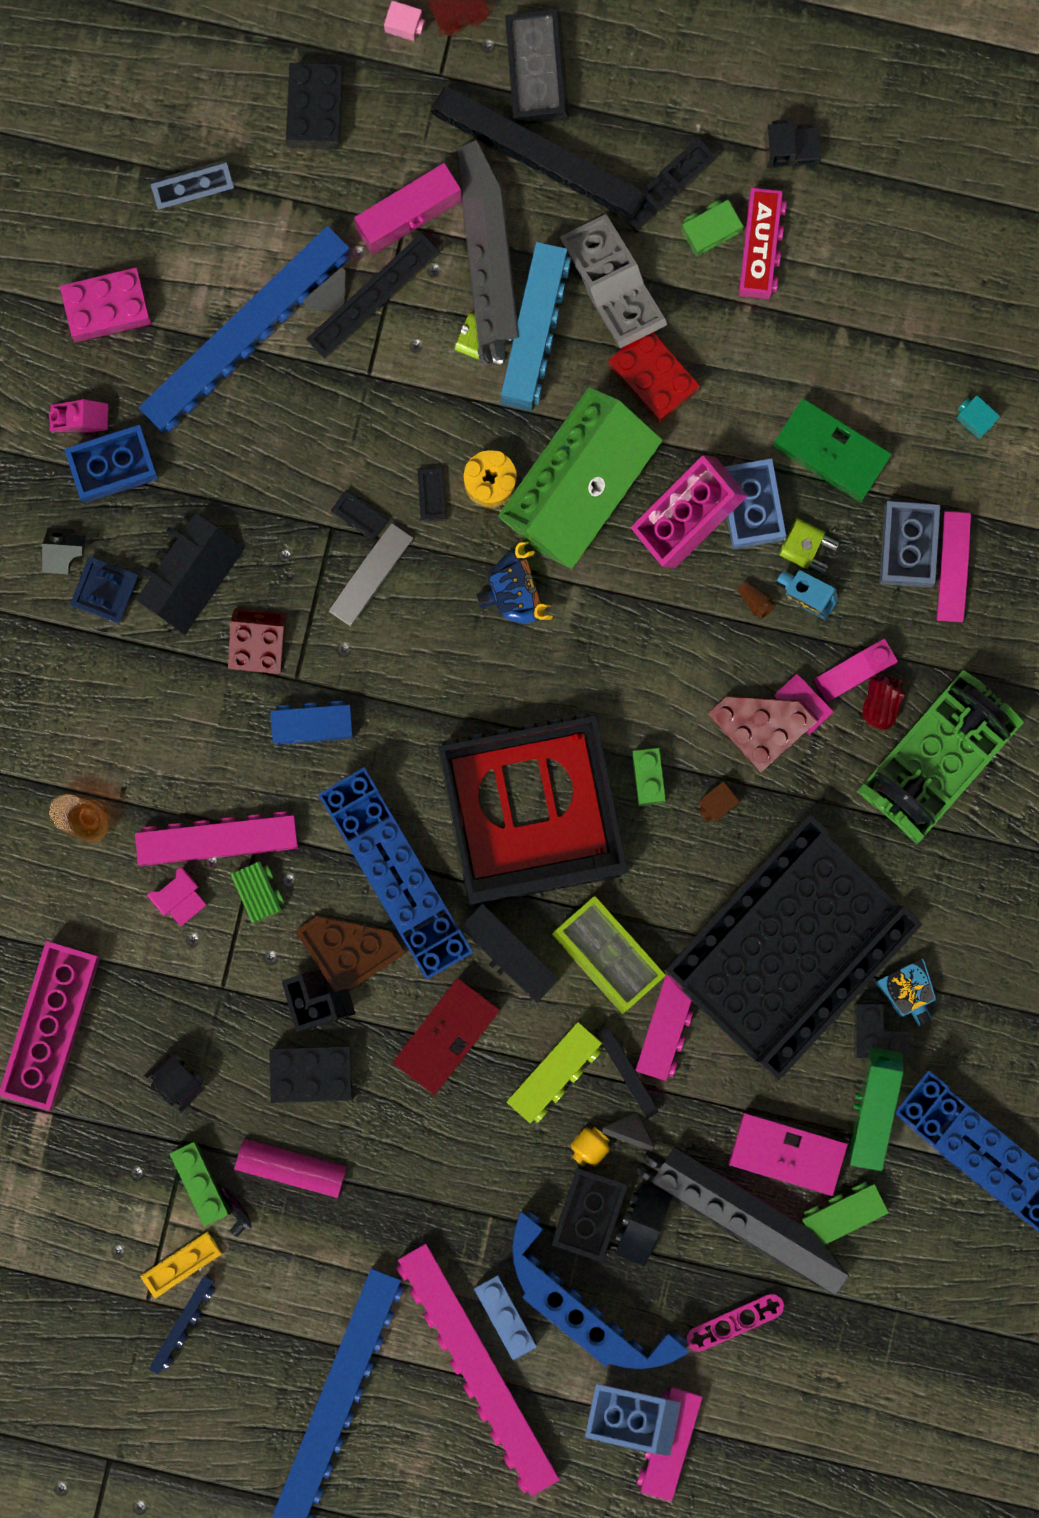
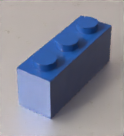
(311, 723)

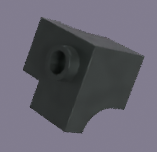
(59, 549)

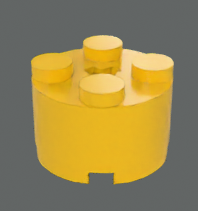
(496, 465)

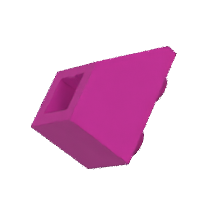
(79, 416)

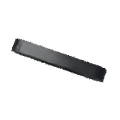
(626, 1070)

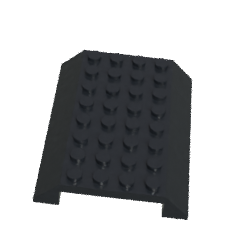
(792, 948)

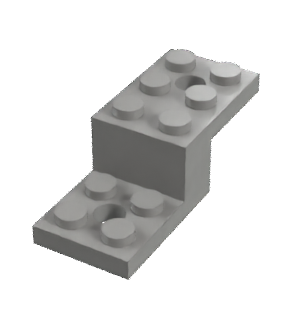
(613, 281)

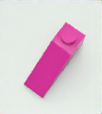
(855, 670)

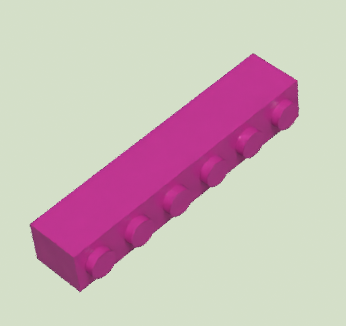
(216, 840)

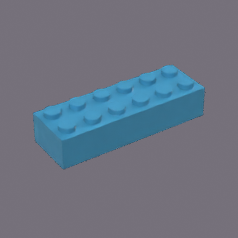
(534, 324)

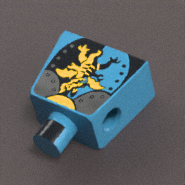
(817, 600)
(909, 991)

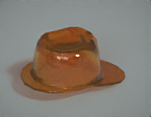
(79, 817)

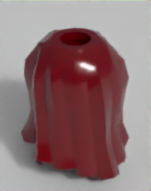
(882, 702)

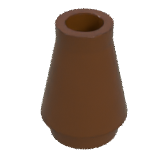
(756, 600)

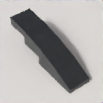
(672, 182)

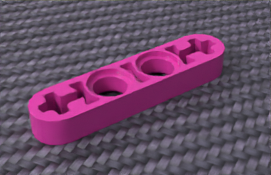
(736, 1326)

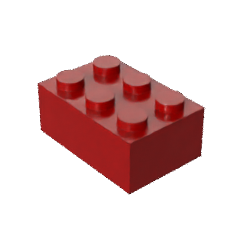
(653, 376)

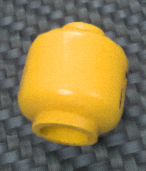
(590, 1147)

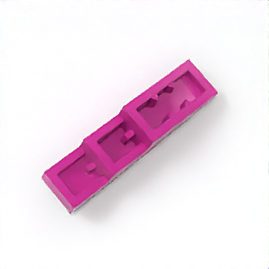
(953, 566)

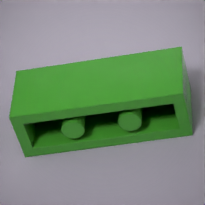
(200, 1184)
(845, 1213)

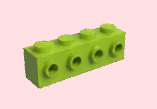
(554, 1072)

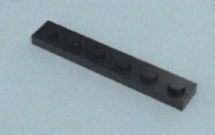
(372, 296)

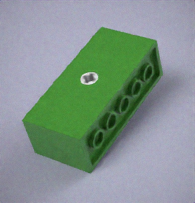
(580, 477)

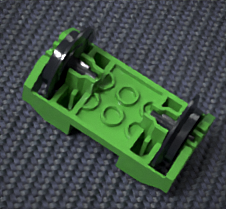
(940, 756)

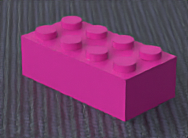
(689, 511)

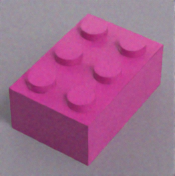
(105, 305)

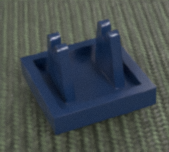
(104, 590)

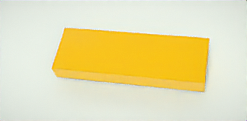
(181, 1265)

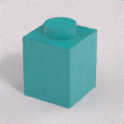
(977, 416)

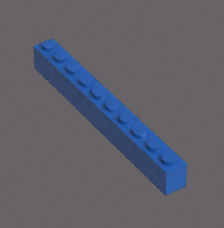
(245, 330)
(338, 1394)

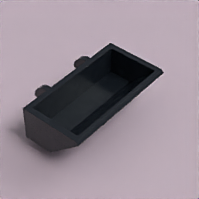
(188, 573)

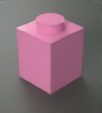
(404, 21)

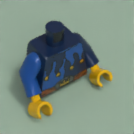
(514, 589)

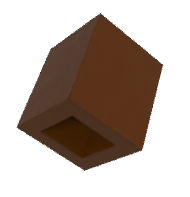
(717, 803)

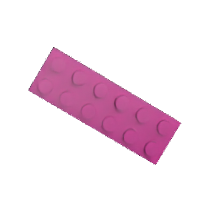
(49, 1026)

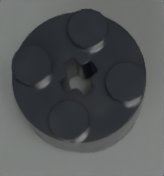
(174, 1081)

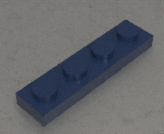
(177, 1335)

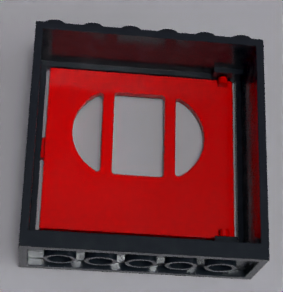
(560, 839)

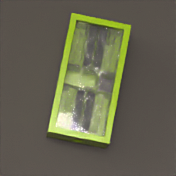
(608, 955)

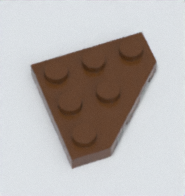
(348, 951)

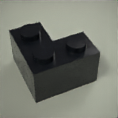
(791, 146)
(311, 1003)
(870, 1032)
(642, 1224)

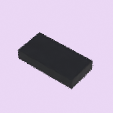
(432, 494)
(359, 515)

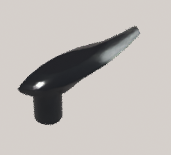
(238, 1212)

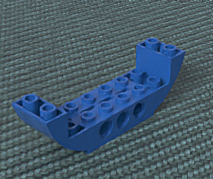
(395, 873)
(974, 1146)
(612, 1346)

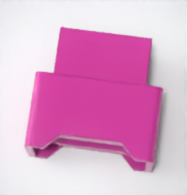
(179, 898)

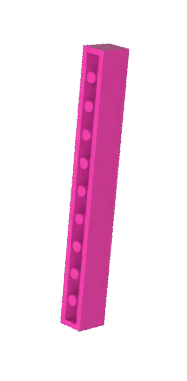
(478, 1369)

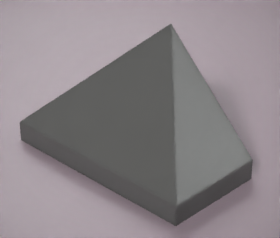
(329, 295)
(631, 1131)

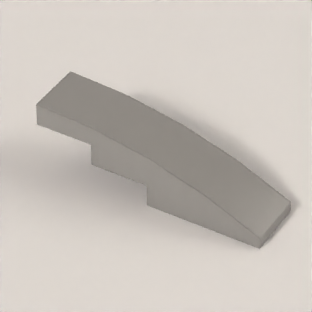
(371, 575)

